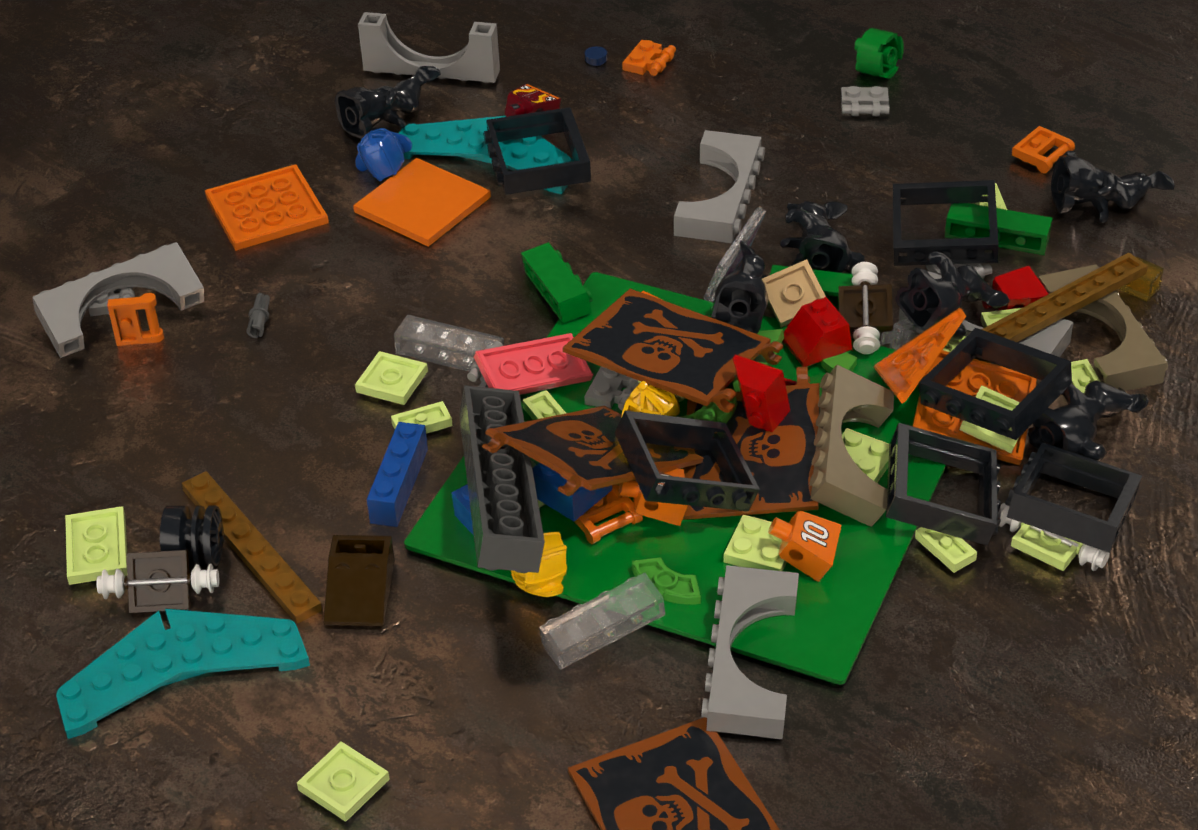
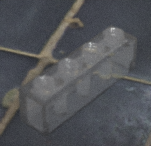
(440, 342)
(602, 620)

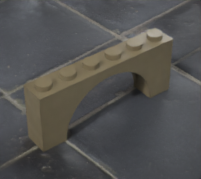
(1137, 359)
(836, 477)

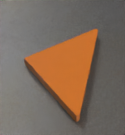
(909, 363)

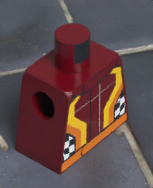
(530, 100)

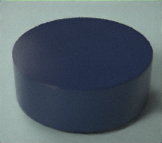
(595, 56)

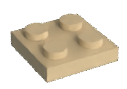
(791, 290)

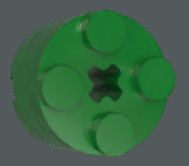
(878, 53)

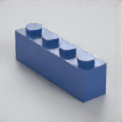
(397, 474)

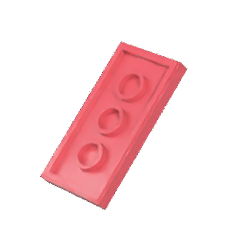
(532, 365)

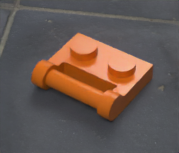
(1037, 144)
(126, 320)
(608, 506)

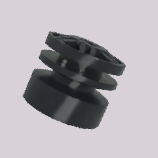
(198, 533)

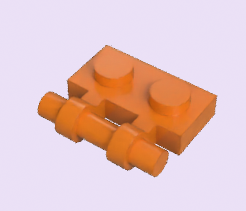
(648, 57)

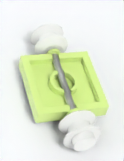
(1051, 547)

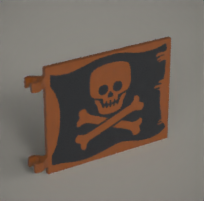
(670, 347)
(583, 448)
(777, 459)
(671, 784)

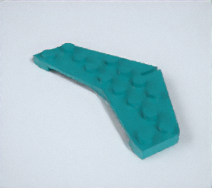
(466, 140)
(159, 657)

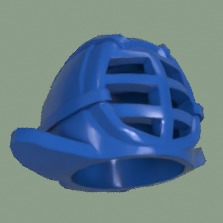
(382, 152)

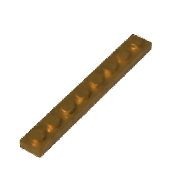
(1069, 298)
(255, 550)

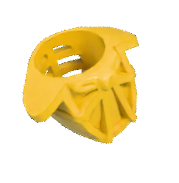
(652, 400)
(551, 570)

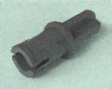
(258, 315)

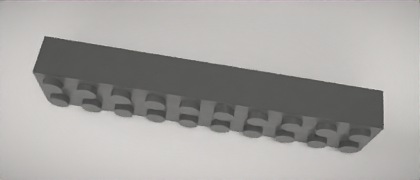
(499, 485)

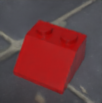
(817, 333)
(762, 393)

